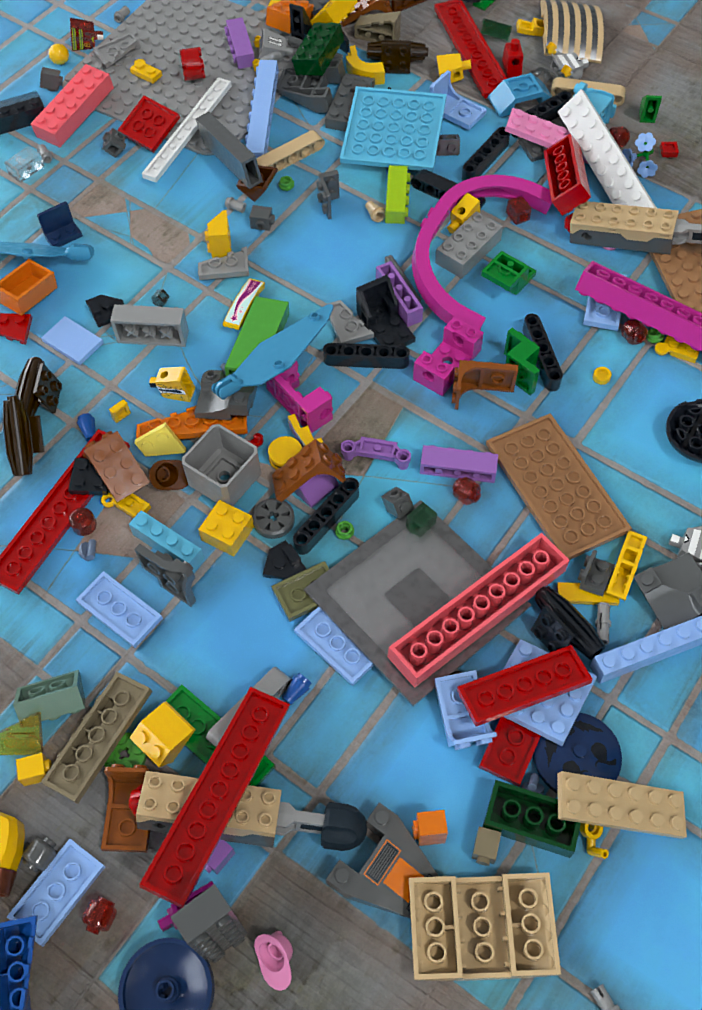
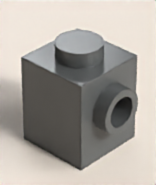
(50, 79)
(261, 218)
(397, 502)

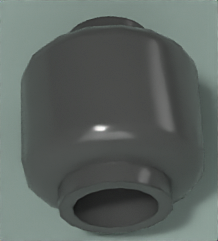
(39, 854)

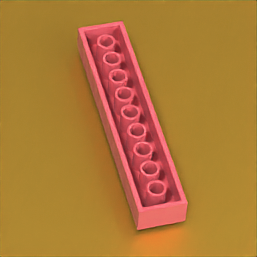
(477, 610)

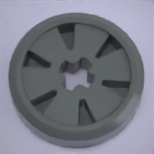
(266, 526)

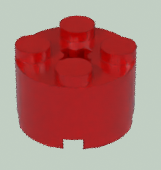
(192, 64)

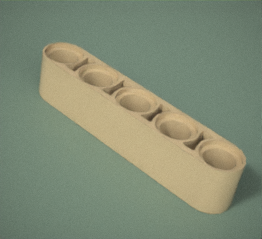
(566, 84)
(292, 151)

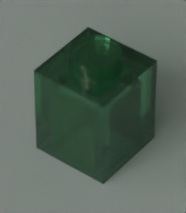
(421, 520)

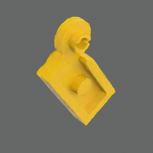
(676, 349)

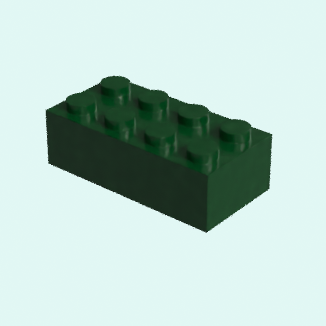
(318, 49)
(530, 819)

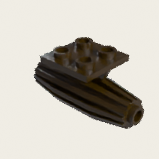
(396, 54)
(38, 386)
(21, 436)

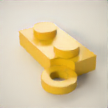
(145, 71)
(130, 505)

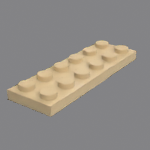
(621, 805)

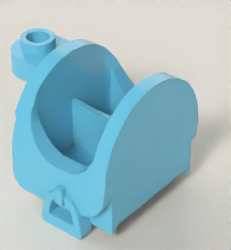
(600, 99)

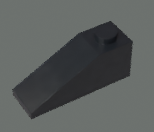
(299, 21)

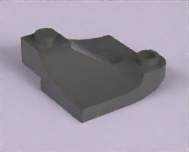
(213, 407)
(172, 574)
(673, 590)

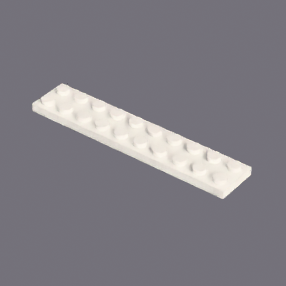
(603, 153)

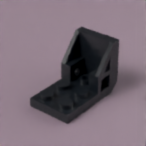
(379, 313)

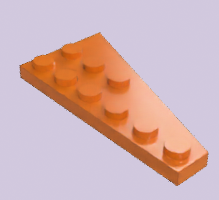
(187, 426)

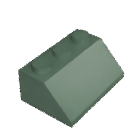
(51, 697)

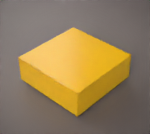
(119, 411)

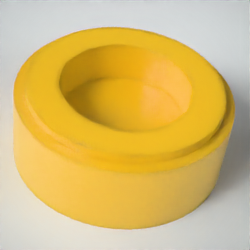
(602, 375)

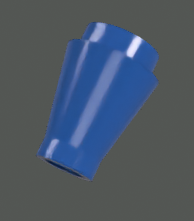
(87, 425)
(298, 686)

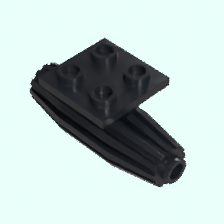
(564, 625)

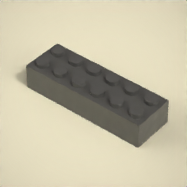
(209, 925)

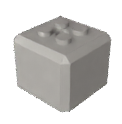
(220, 454)

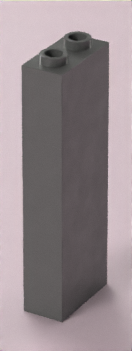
(229, 150)

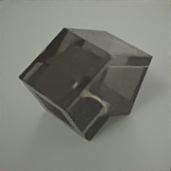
(160, 298)

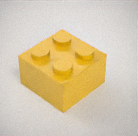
(226, 528)

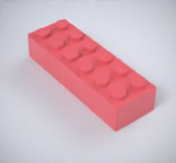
(72, 105)

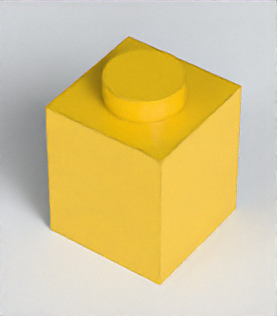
(32, 768)

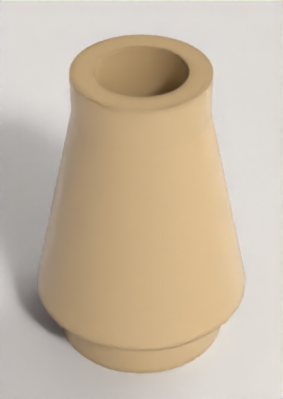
(375, 211)

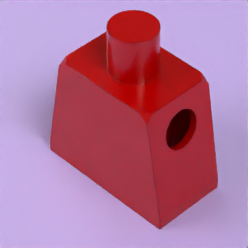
(511, 53)

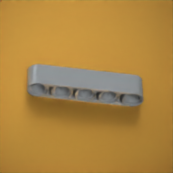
(273, 684)

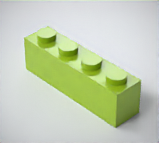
(396, 194)

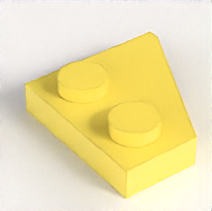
(160, 442)

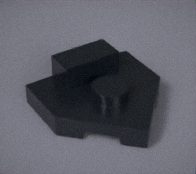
(102, 308)
(283, 562)

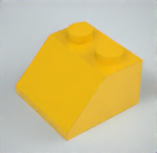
(218, 235)
(162, 734)

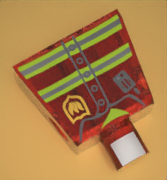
(83, 34)

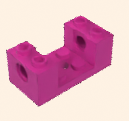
(459, 343)
(312, 410)

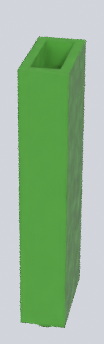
(262, 322)

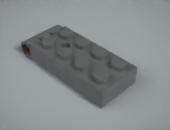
(340, 108)

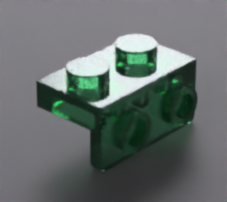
(496, 29)

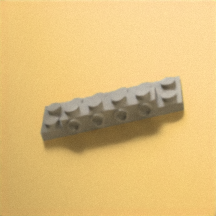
(96, 737)

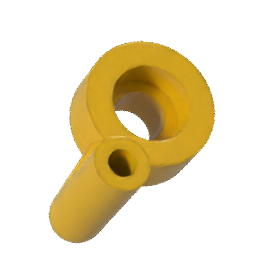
(591, 835)

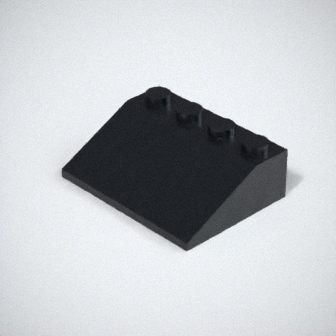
(19, 111)

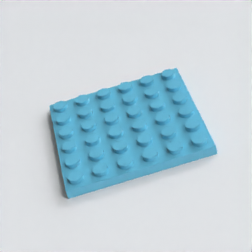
(393, 128)

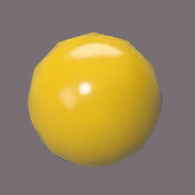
(58, 54)

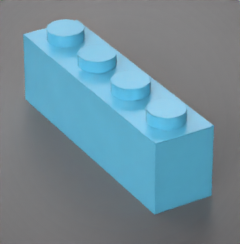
(165, 540)

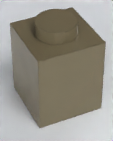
(486, 846)

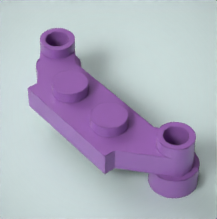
(376, 449)

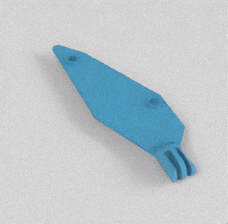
(75, 251)
(274, 354)

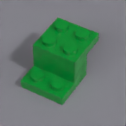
(508, 273)
(523, 353)

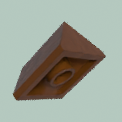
(254, 193)

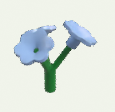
(645, 145)

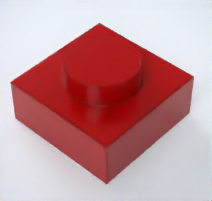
(669, 149)

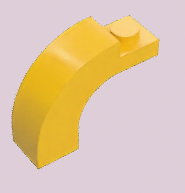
(358, 67)

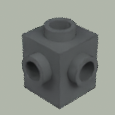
(114, 142)

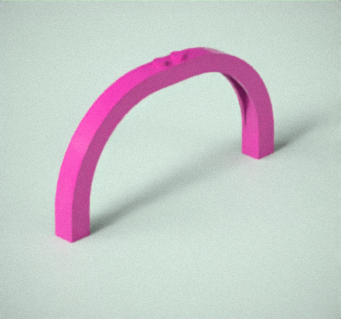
(482, 186)

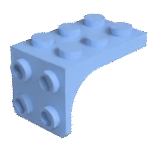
(457, 108)
(457, 722)

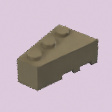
(378, 26)

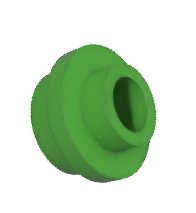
(286, 183)
(654, 336)
(344, 525)

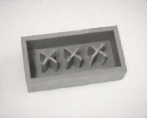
(468, 244)
(149, 325)

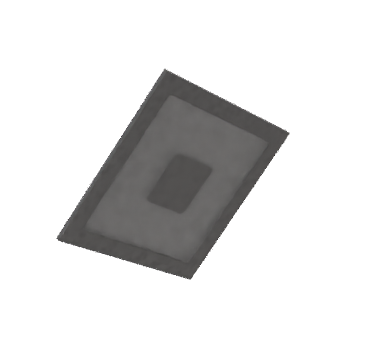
(394, 587)

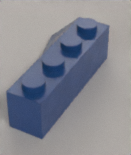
(16, 954)

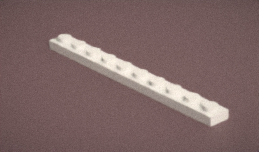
(185, 131)

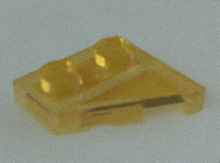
(22, 737)

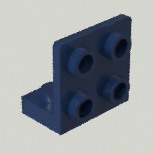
(58, 225)

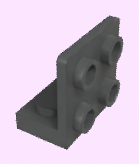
(328, 190)

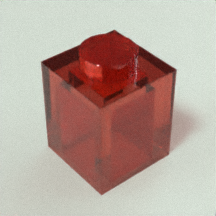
(518, 210)

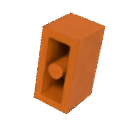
(430, 828)

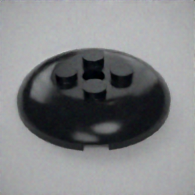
(685, 429)

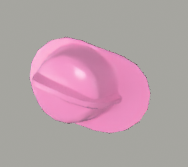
(274, 956)

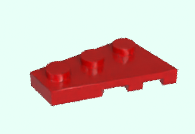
(15, 326)

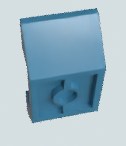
(517, 90)

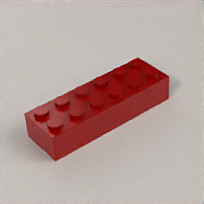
(566, 175)

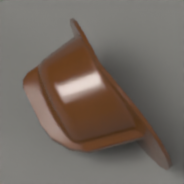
(168, 475)

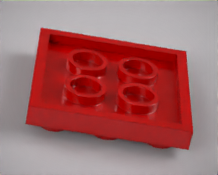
(149, 123)

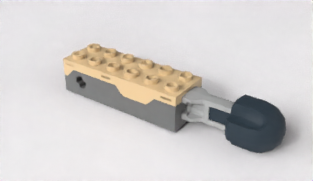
(630, 227)
(255, 818)

